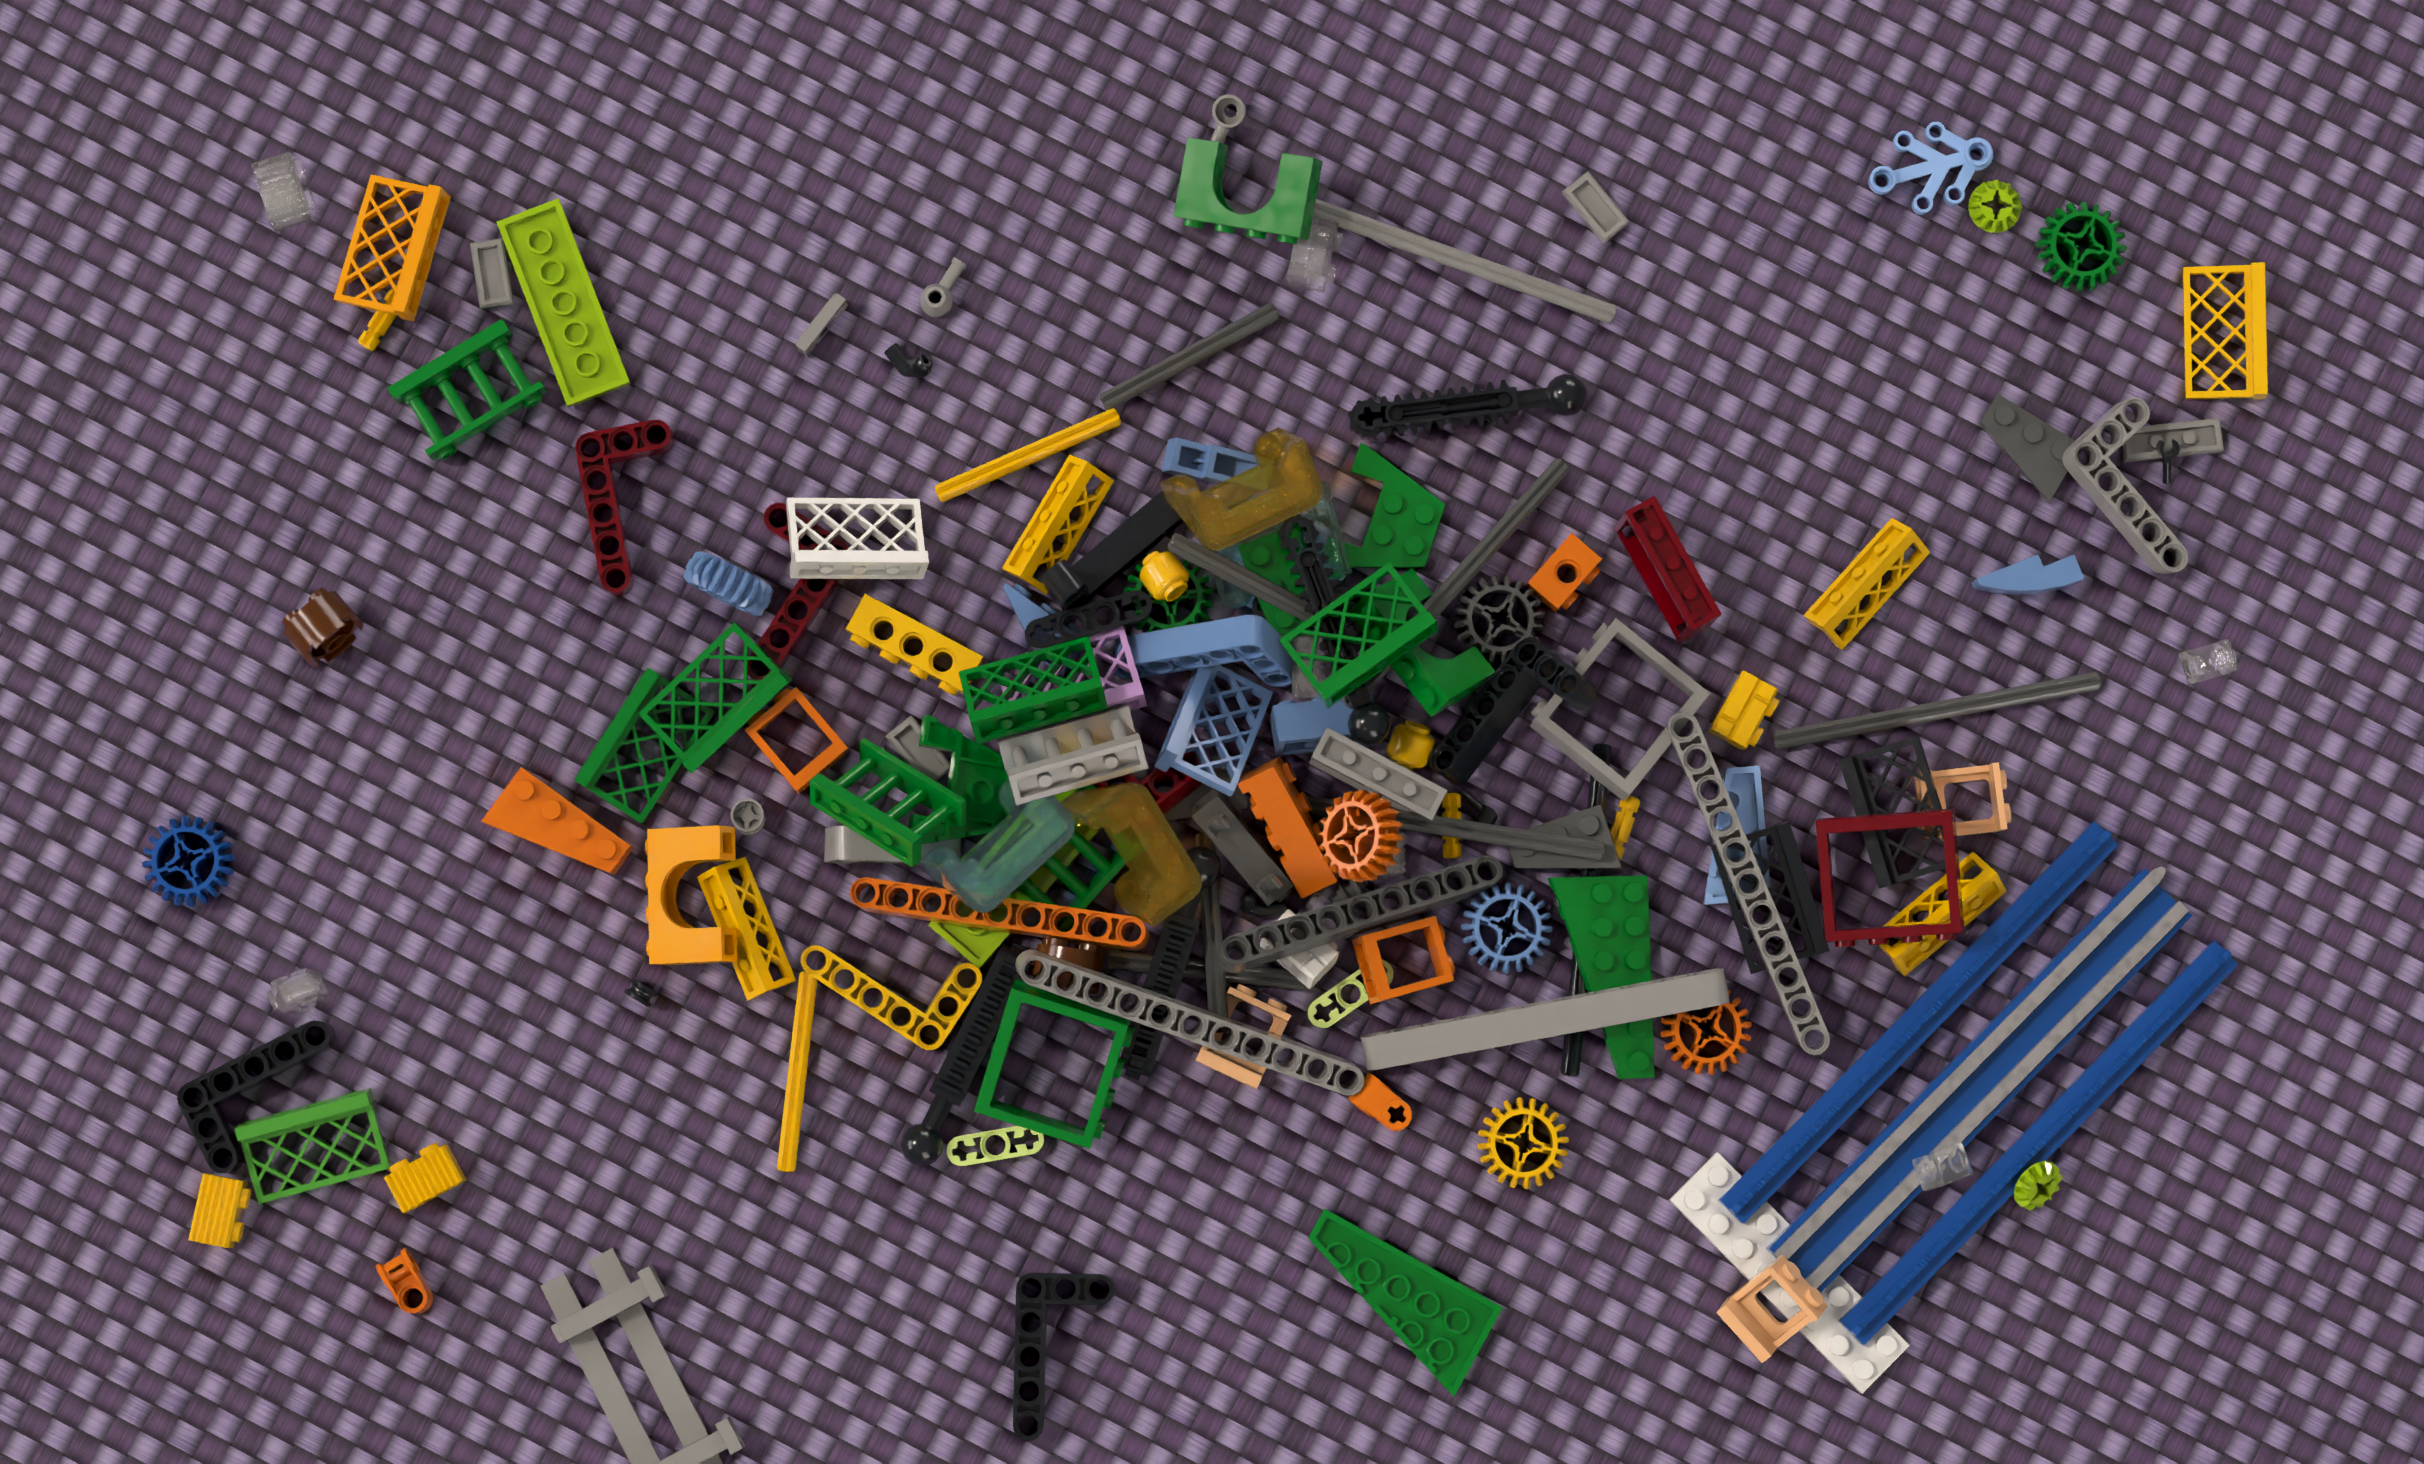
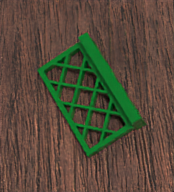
(1376, 657)
(1037, 707)
(735, 717)
(617, 733)

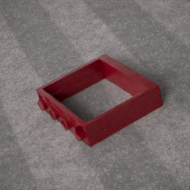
(1667, 570)
(1909, 933)

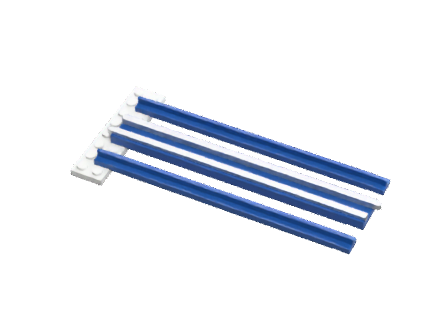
(1952, 1107)

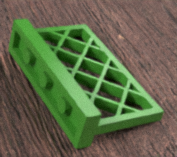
(305, 1117)

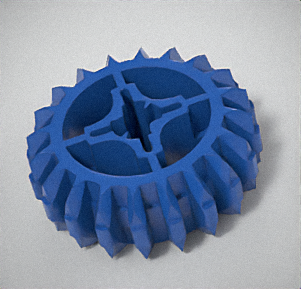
(181, 846)

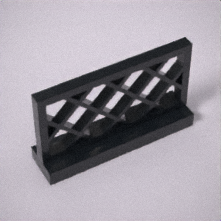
(1865, 803)
(1798, 889)

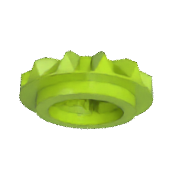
(1983, 215)
(2026, 1190)

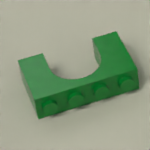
(1285, 215)
(1431, 680)

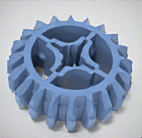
(728, 583)
(1533, 937)

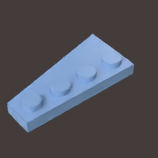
(1746, 796)

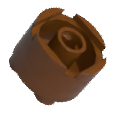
(322, 627)
(1083, 954)

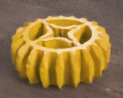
(1495, 1136)

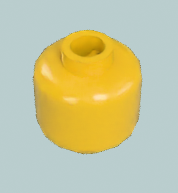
(1164, 575)
(1410, 745)

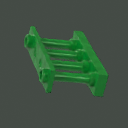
(438, 373)
(884, 827)
(1083, 892)

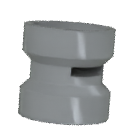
(747, 811)

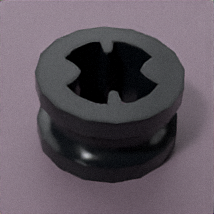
(641, 992)

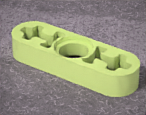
(1334, 1015)
(972, 1157)

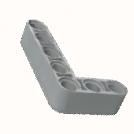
(2121, 489)

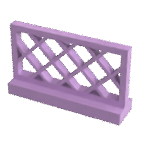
(1115, 696)

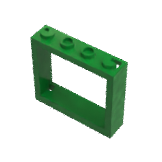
(1040, 1123)

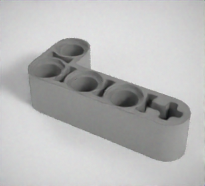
(848, 847)

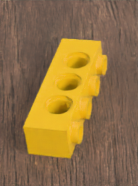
(872, 613)

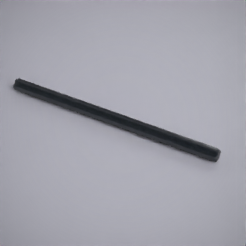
(1573, 1042)

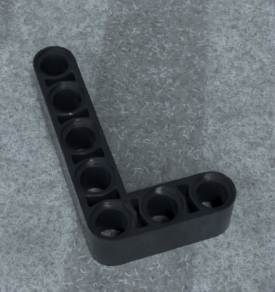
(1116, 553)
(1500, 704)
(243, 1081)
(1037, 1339)

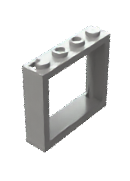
(1580, 754)

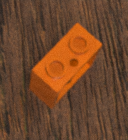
(820, 763)
(1373, 968)

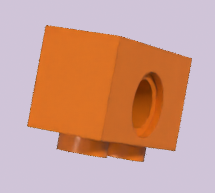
(1570, 554)

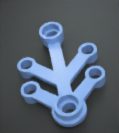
(1935, 164)

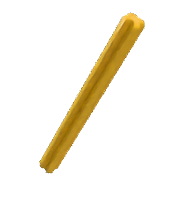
(1027, 455)
(797, 1072)

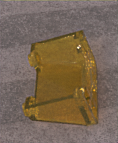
(1253, 500)
(1159, 868)

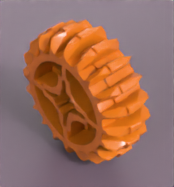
(1367, 841)
(1731, 1043)

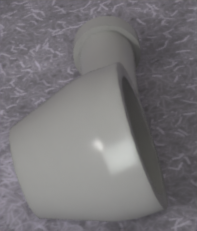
(1223, 119)
(943, 288)

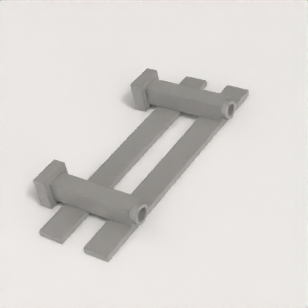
(625, 1302)

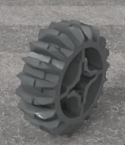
(1486, 611)

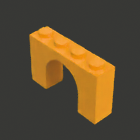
(669, 857)

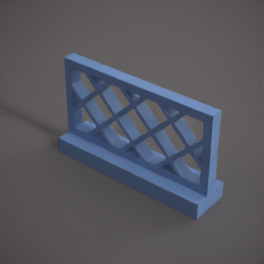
(1187, 717)

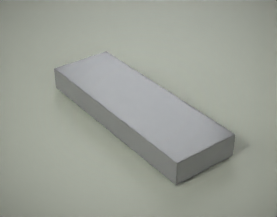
(2193, 437)

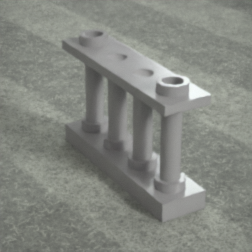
(1072, 754)
(1372, 772)

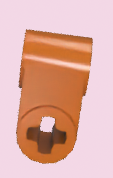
(1376, 1100)
(405, 1280)

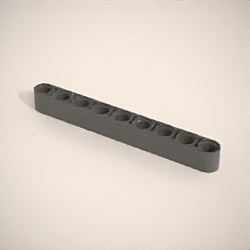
(1348, 925)

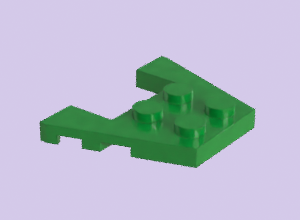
(1402, 519)
(973, 774)

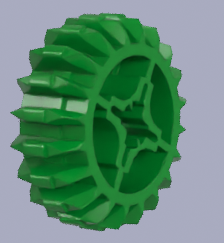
(2094, 250)
(1197, 593)

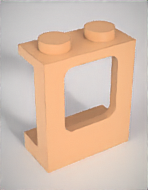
(1997, 783)
(1234, 1067)
(1754, 1322)

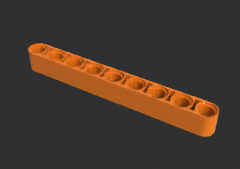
(1013, 923)

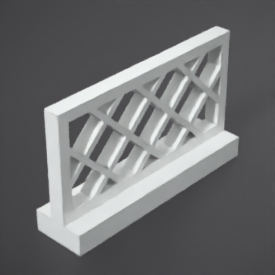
(851, 562)

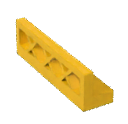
(1053, 520)
(1863, 578)
(1976, 897)
(726, 906)

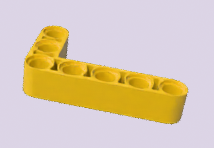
(890, 1001)

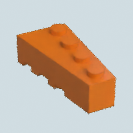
(549, 820)
(1289, 825)

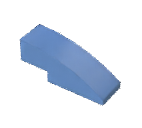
(1205, 462)
(2031, 577)

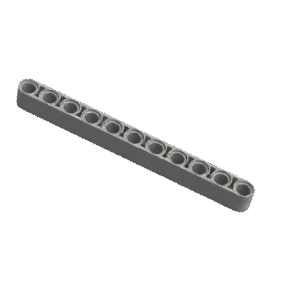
(1760, 895)
(1176, 1014)
(1545, 1019)

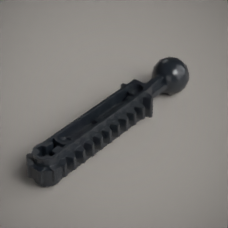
(1563, 395)
(1368, 721)
(1169, 966)
(923, 1142)

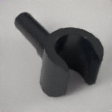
(2167, 459)
(1486, 815)

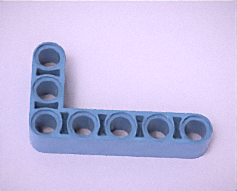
(1210, 644)

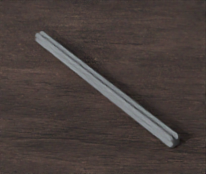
(1466, 262)

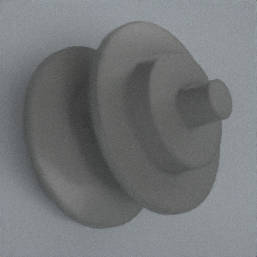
(1349, 890)

